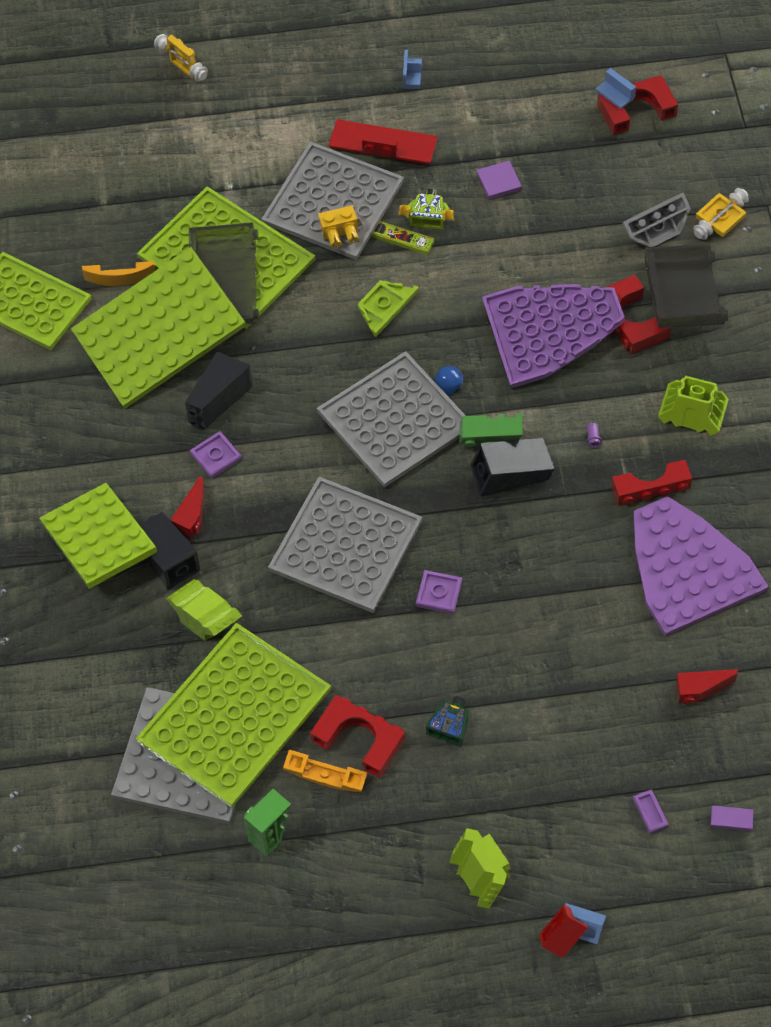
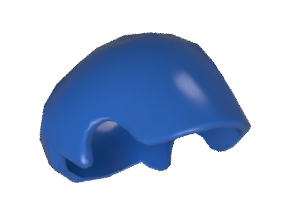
(449, 379)

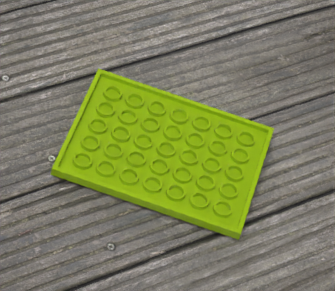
(277, 257)
(158, 327)
(233, 714)

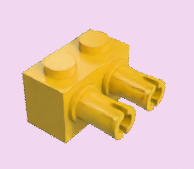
(339, 223)

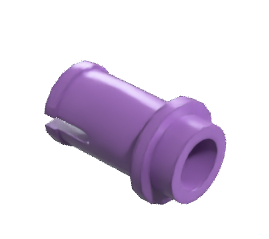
(593, 435)

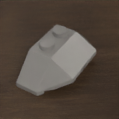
(658, 222)

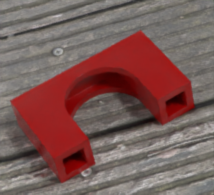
(651, 90)
(636, 335)
(344, 714)

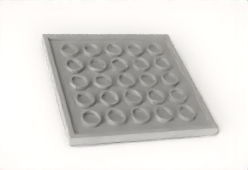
(327, 182)
(393, 418)
(345, 544)
(154, 783)

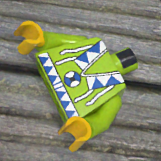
(427, 211)

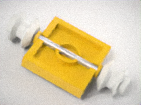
(181, 56)
(721, 214)

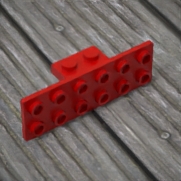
(383, 141)

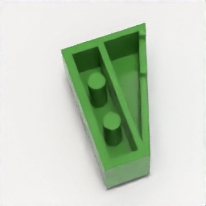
(481, 429)
(265, 822)

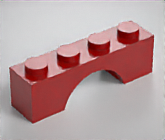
(630, 489)

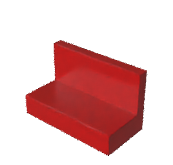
(562, 932)

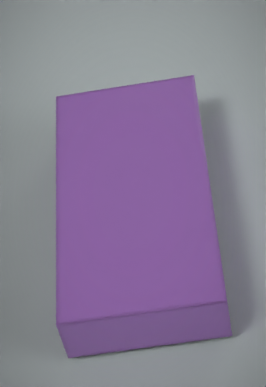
(650, 811)
(731, 818)

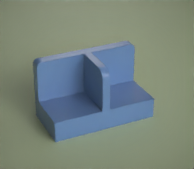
(411, 72)

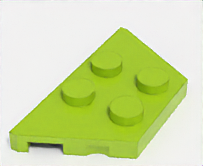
(384, 303)

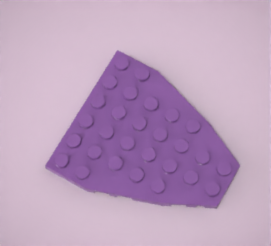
(549, 327)
(689, 566)

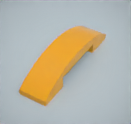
(118, 277)
(323, 773)

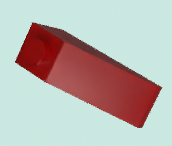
(189, 514)
(697, 686)

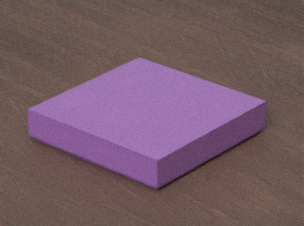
(499, 180)
(215, 455)
(439, 592)

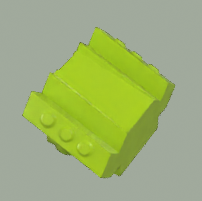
(694, 405)
(202, 609)
(480, 866)

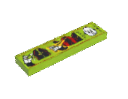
(403, 238)

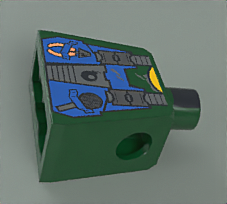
(449, 722)

